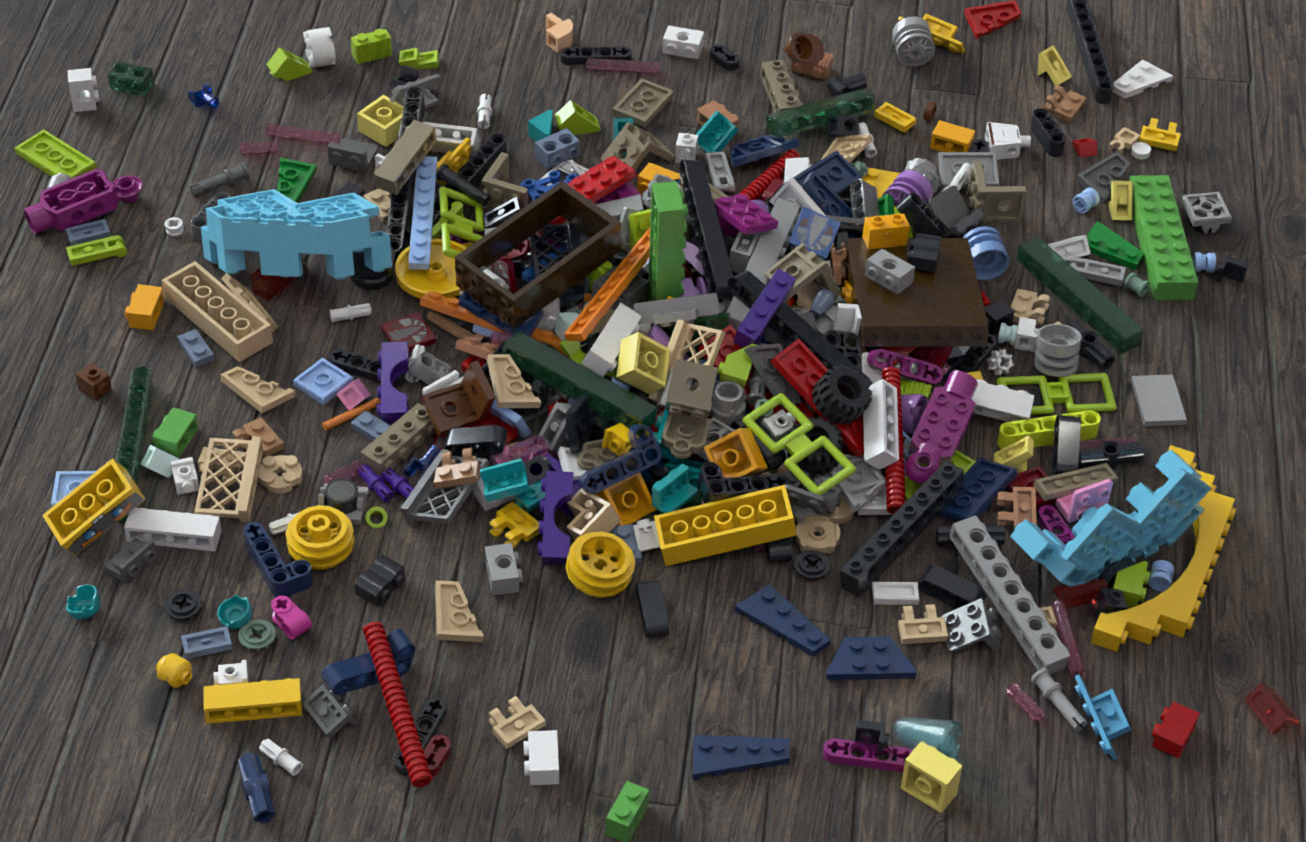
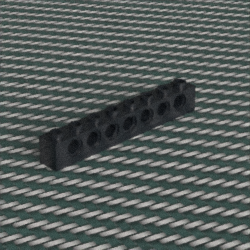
(902, 529)

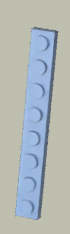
(423, 214)

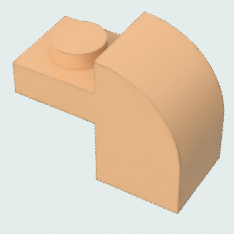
(558, 32)

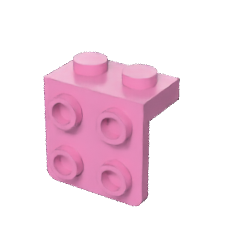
(1076, 504)

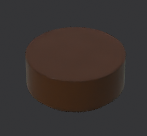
(930, 111)

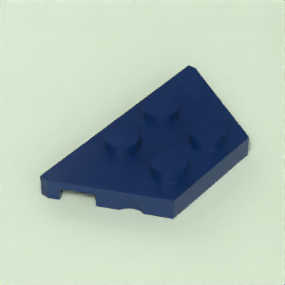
(760, 147)
(869, 659)

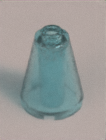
(933, 732)

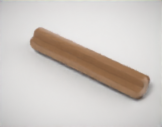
(448, 325)

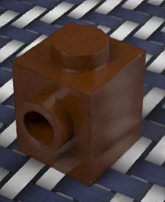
(93, 381)

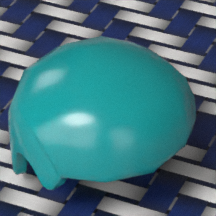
(84, 603)
(235, 612)

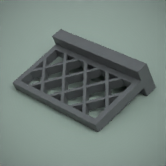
(424, 492)

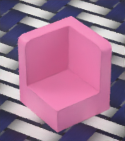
(353, 394)

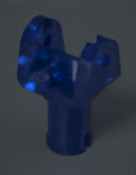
(203, 97)
(421, 463)

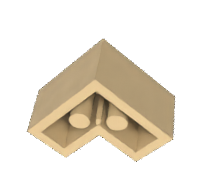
(591, 514)

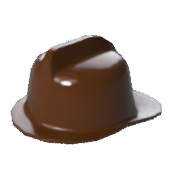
(804, 48)

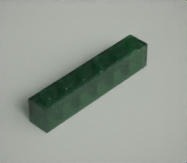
(817, 113)

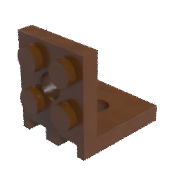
(470, 399)

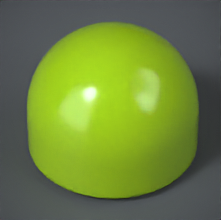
(376, 510)

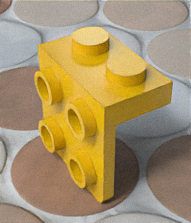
(457, 158)

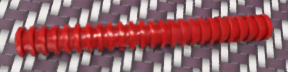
(756, 189)
(895, 472)
(397, 704)

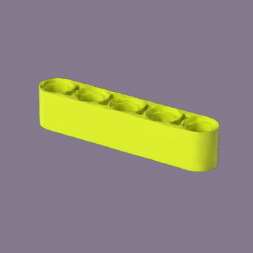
(1042, 429)

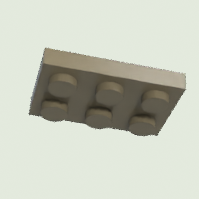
(643, 102)

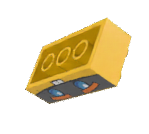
(93, 507)

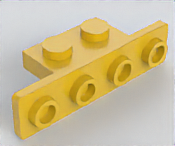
(943, 33)

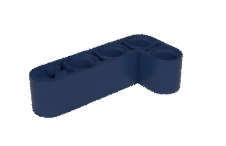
(619, 463)
(280, 578)
(360, 670)

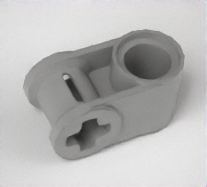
(429, 368)

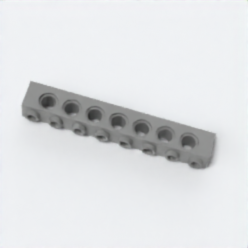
(976, 547)

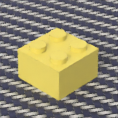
(381, 120)
(643, 363)
(931, 776)

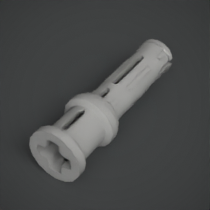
(1052, 691)

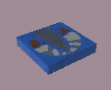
(815, 232)

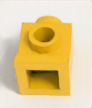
(617, 439)

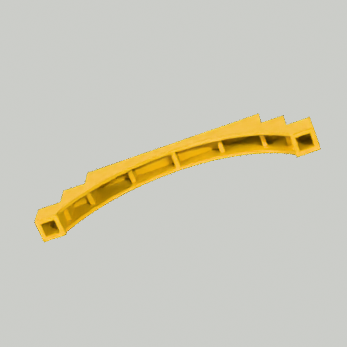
(1174, 607)

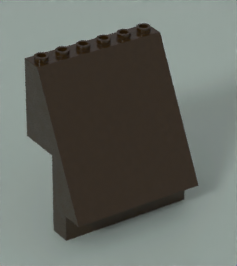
(933, 311)

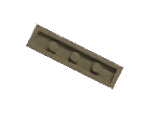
(1068, 482)

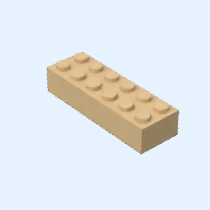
(217, 311)

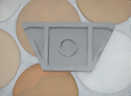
(861, 485)

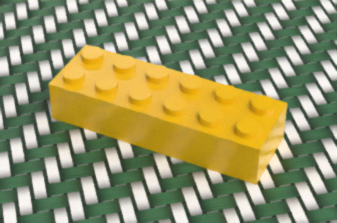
(725, 525)

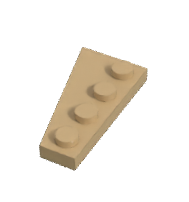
(849, 146)

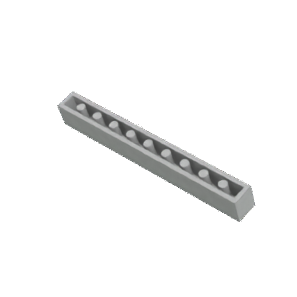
(767, 252)

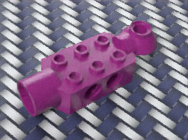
(80, 200)
(941, 426)

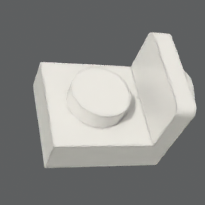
(646, 535)

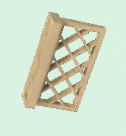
(681, 343)
(248, 476)

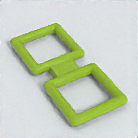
(459, 225)
(1060, 392)
(798, 444)

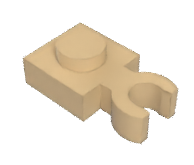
(1124, 139)

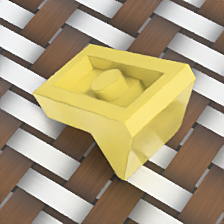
(1051, 62)
(1121, 200)
(1016, 454)

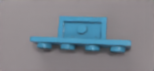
(1107, 716)

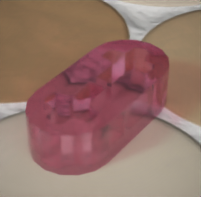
(529, 449)

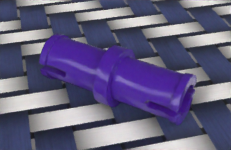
(375, 483)
(398, 483)

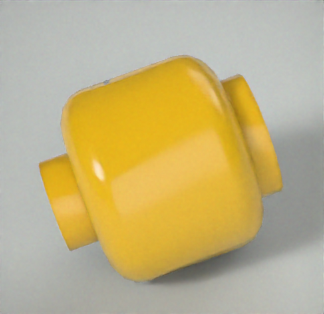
(174, 670)

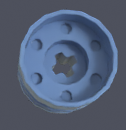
(987, 252)

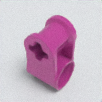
(289, 617)

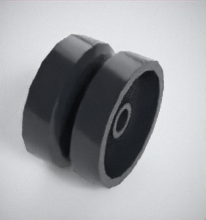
(367, 278)

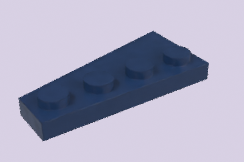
(828, 200)
(527, 327)
(783, 619)
(729, 753)

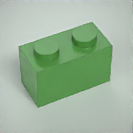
(175, 432)
(627, 812)

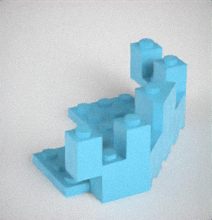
(285, 229)
(1111, 535)

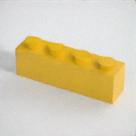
(252, 700)

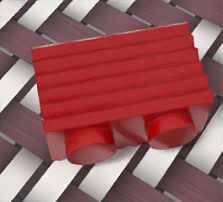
(1175, 729)

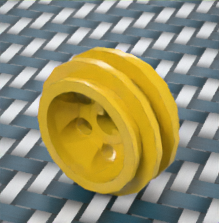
(311, 536)
(606, 555)

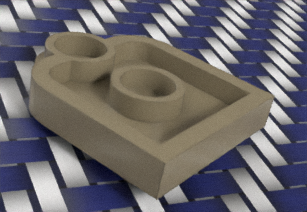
(685, 435)
(594, 456)

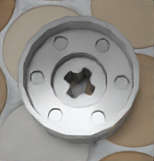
(913, 41)
(1057, 350)

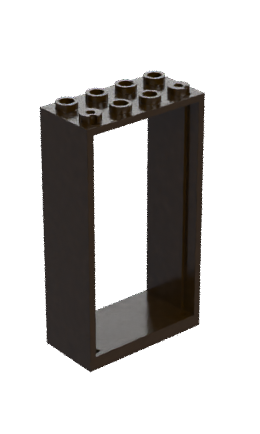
(519, 307)

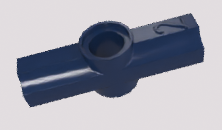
(256, 787)

